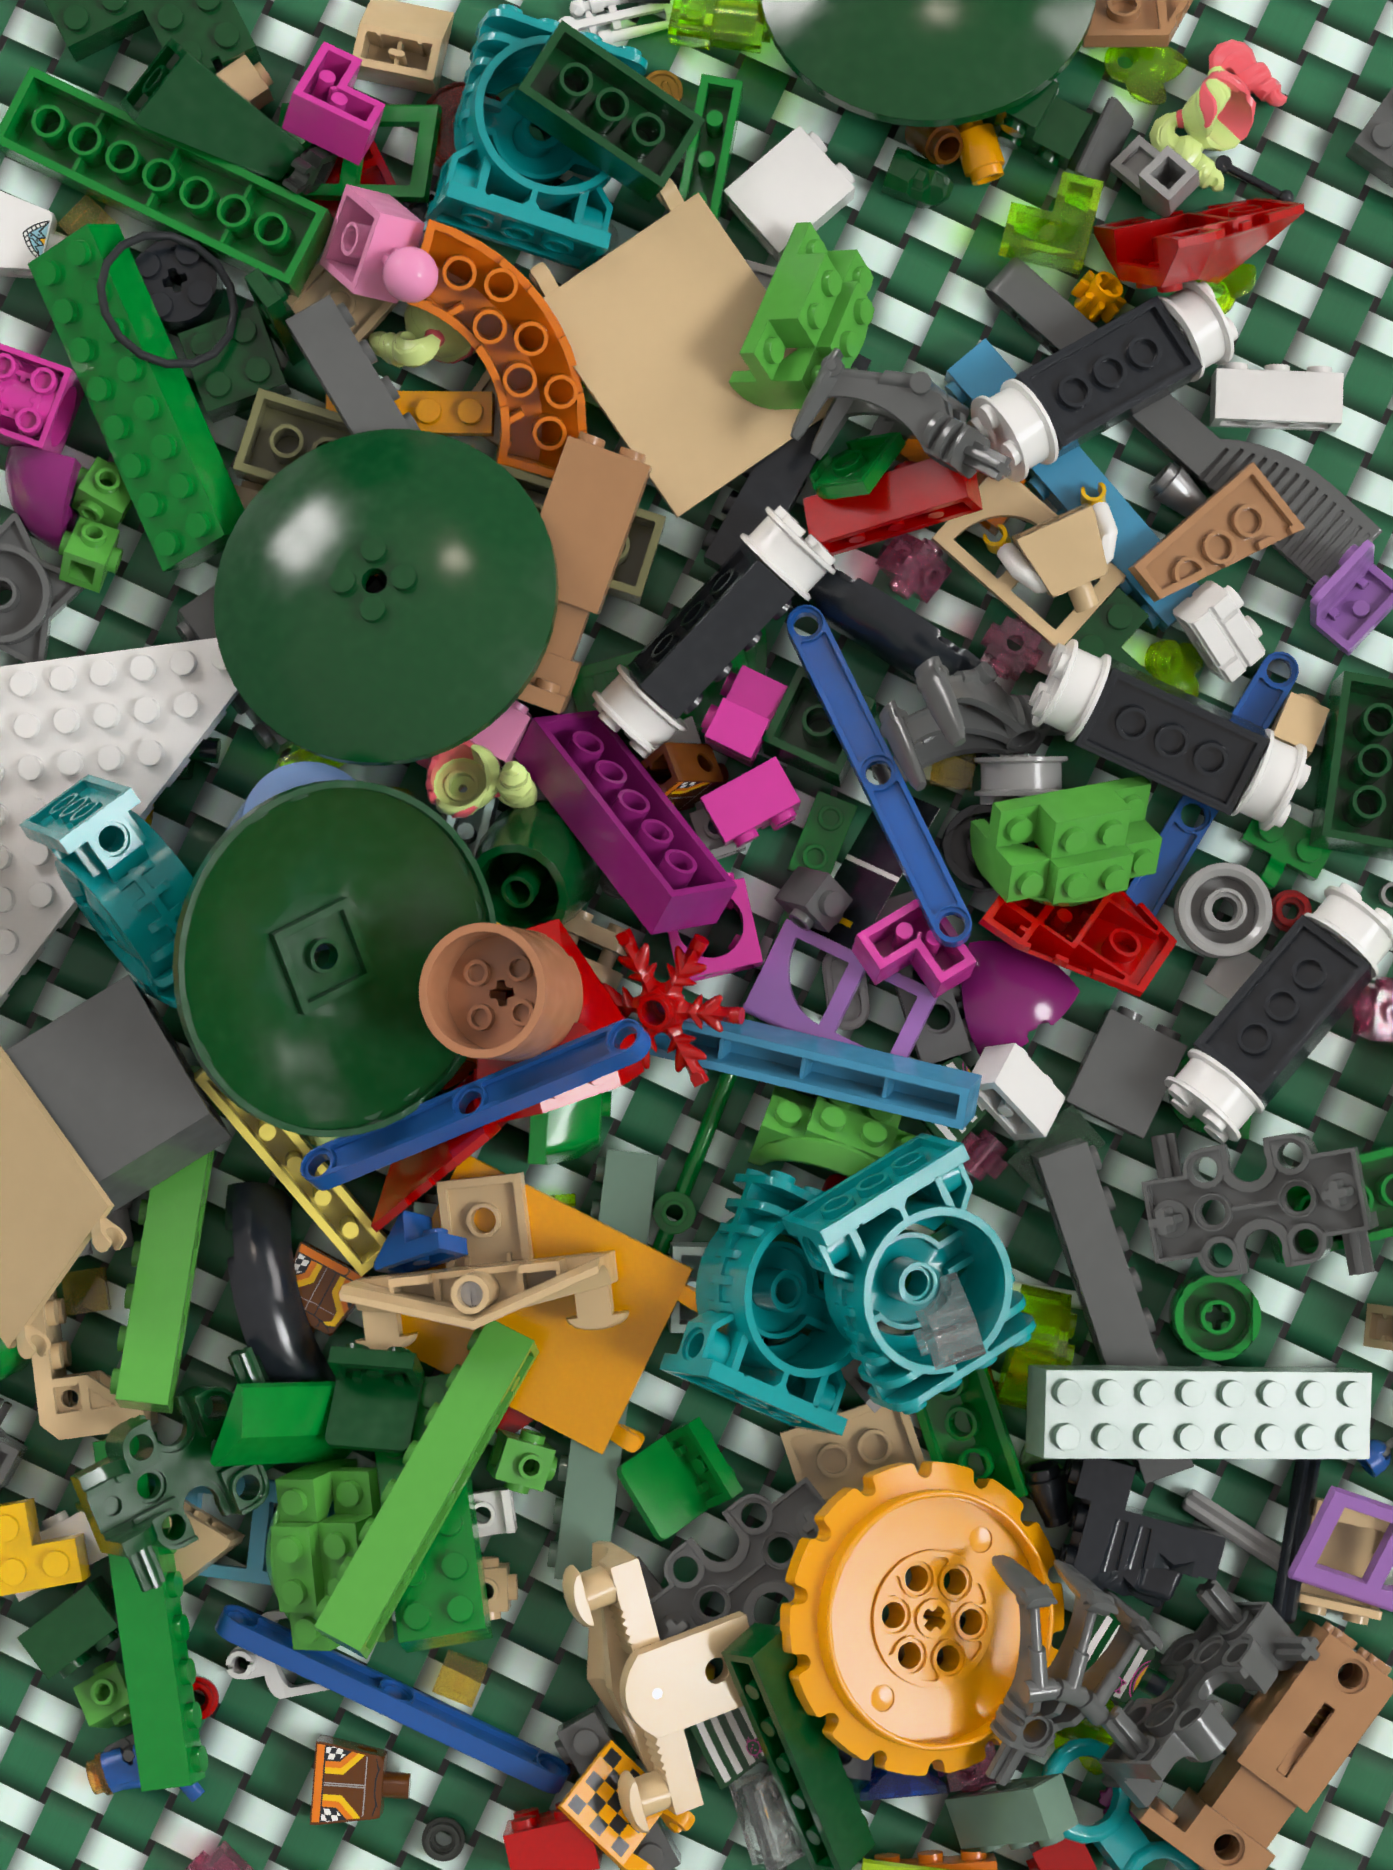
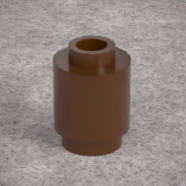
(936, 144)

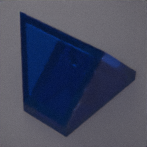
(890, 1785)

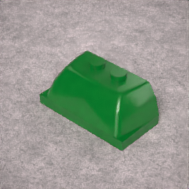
(568, 1131)

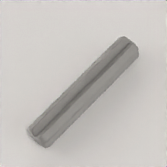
(1232, 1528)

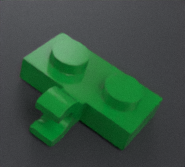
(1285, 847)

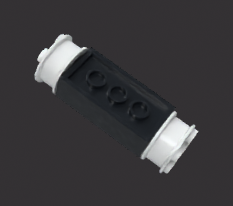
(1105, 377)
(712, 631)
(1169, 736)
(1282, 1012)

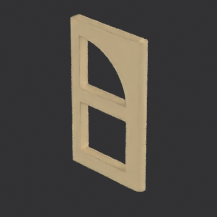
(1016, 501)

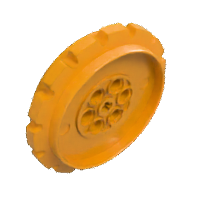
(858, 1565)

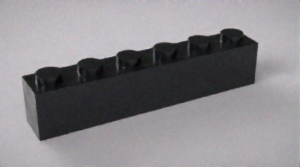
(769, 483)

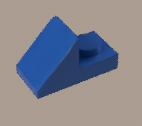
(416, 1246)

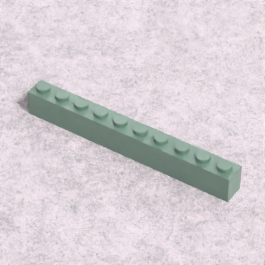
(592, 1477)

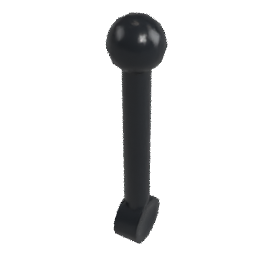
(1225, 165)

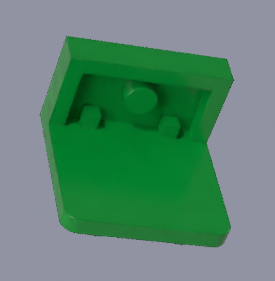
(678, 1478)

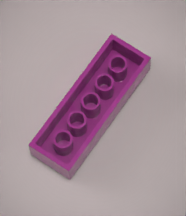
(625, 822)

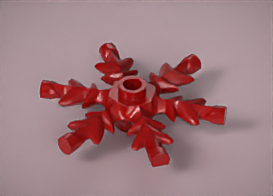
(663, 1006)

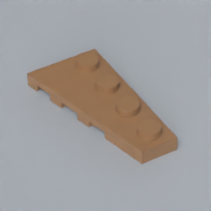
(1220, 532)

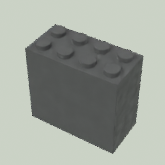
(120, 1091)

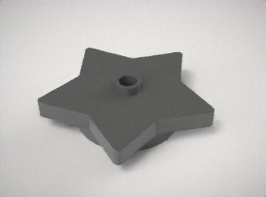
(35, 594)

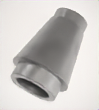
(1177, 490)

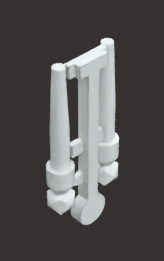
(579, 7)

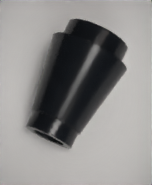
(1048, 1492)

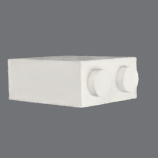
(788, 188)

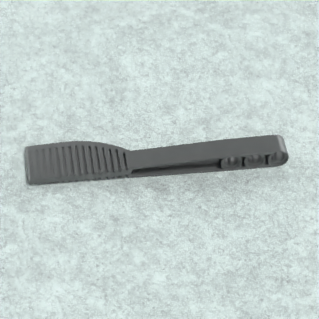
(1328, 516)

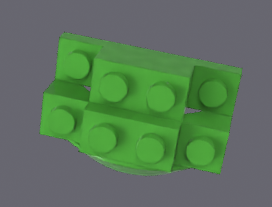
(810, 305)
(1086, 838)
(825, 1133)
(309, 1547)

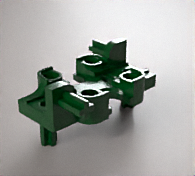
(133, 1524)

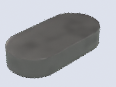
(859, 1008)

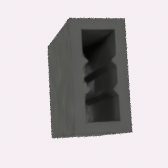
(1125, 1071)

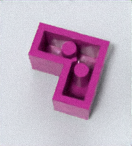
(329, 109)
(744, 714)
(751, 802)
(906, 940)

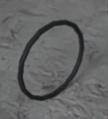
(172, 363)

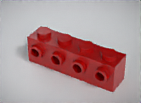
(900, 503)

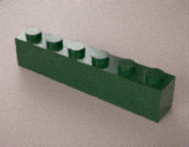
(798, 1752)

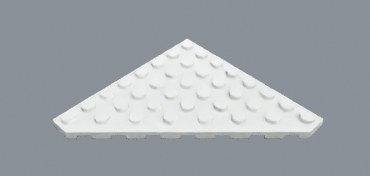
(100, 715)

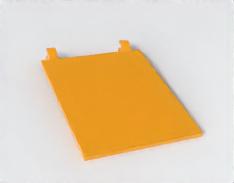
(579, 1375)

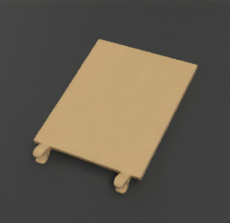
(658, 343)
(46, 1211)

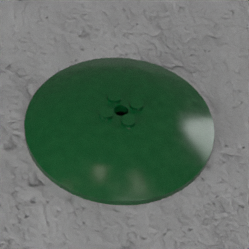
(928, 57)
(430, 652)
(343, 1040)

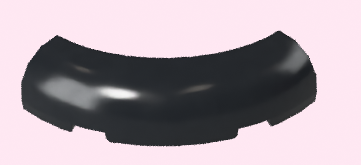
(883, 625)
(267, 1285)

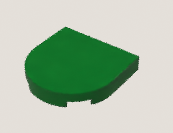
(857, 468)

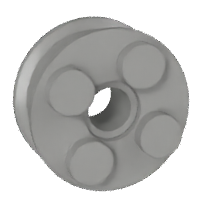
(1018, 776)
(1250, 910)

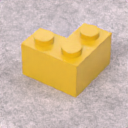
(34, 1563)

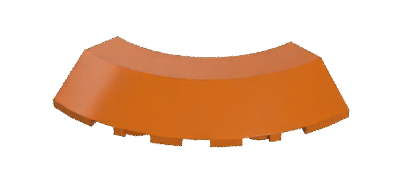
(517, 343)

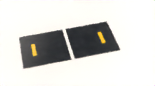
(869, 877)

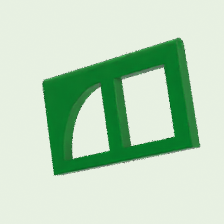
(394, 115)

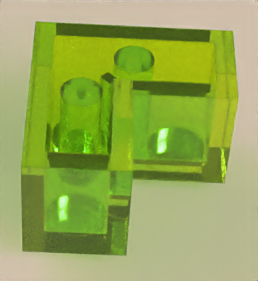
(1056, 236)
(1046, 1347)

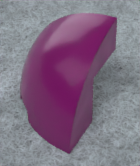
(41, 491)
(1012, 994)

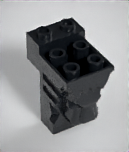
(1127, 1546)

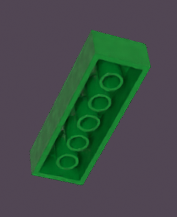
(448, 1592)

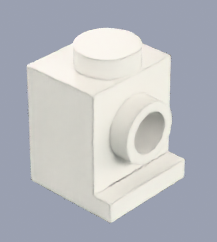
(502, 1510)

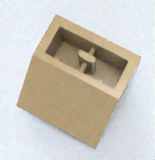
(403, 45)

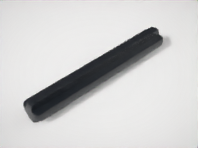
(1296, 1527)

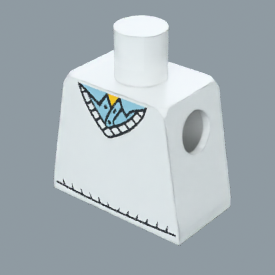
(24, 235)

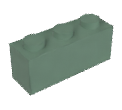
(1013, 1813)

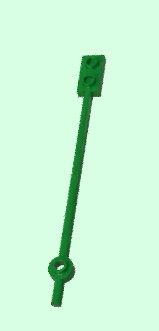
(815, 850)

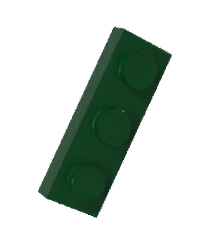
(274, 310)

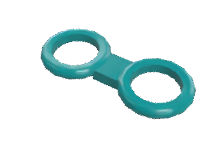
(1116, 1833)

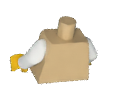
(1063, 551)

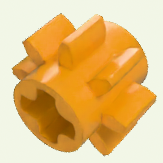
(1098, 296)

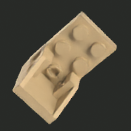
(57, 1411)

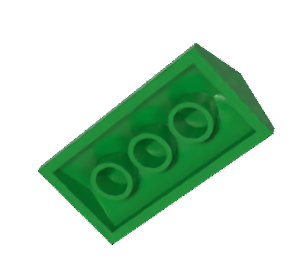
(277, 1425)
(970, 1431)

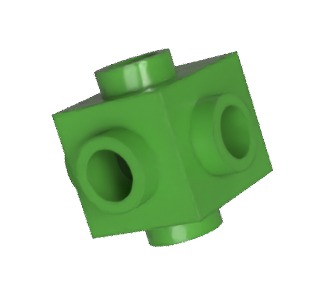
(102, 494)
(92, 546)
(522, 1460)
(105, 1697)

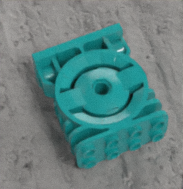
(499, 169)
(117, 876)
(866, 1255)
(738, 1305)

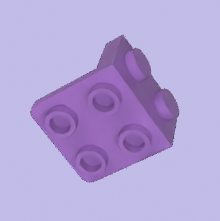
(1351, 600)

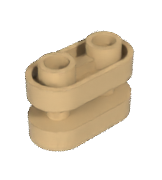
(582, 928)

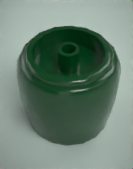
(535, 867)

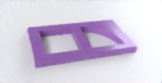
(775, 1003)
(1366, 1589)

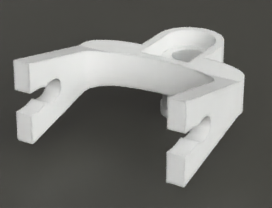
(273, 1674)

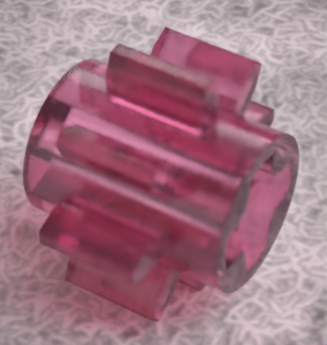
(985, 1155)

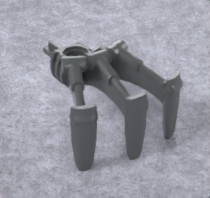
(904, 405)
(961, 717)
(1063, 1694)

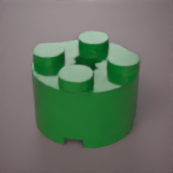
(1230, 1334)

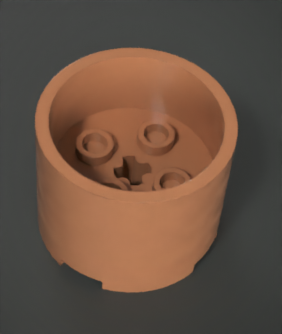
(467, 988)

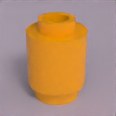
(981, 153)

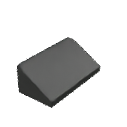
(1105, 141)

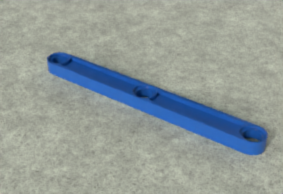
(1256, 704)
(889, 801)
(500, 1096)
(395, 1700)

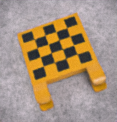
(597, 1812)

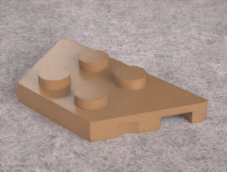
(1135, 23)

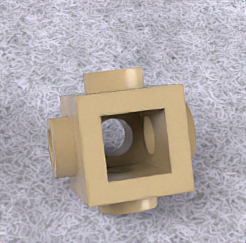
(503, 1583)

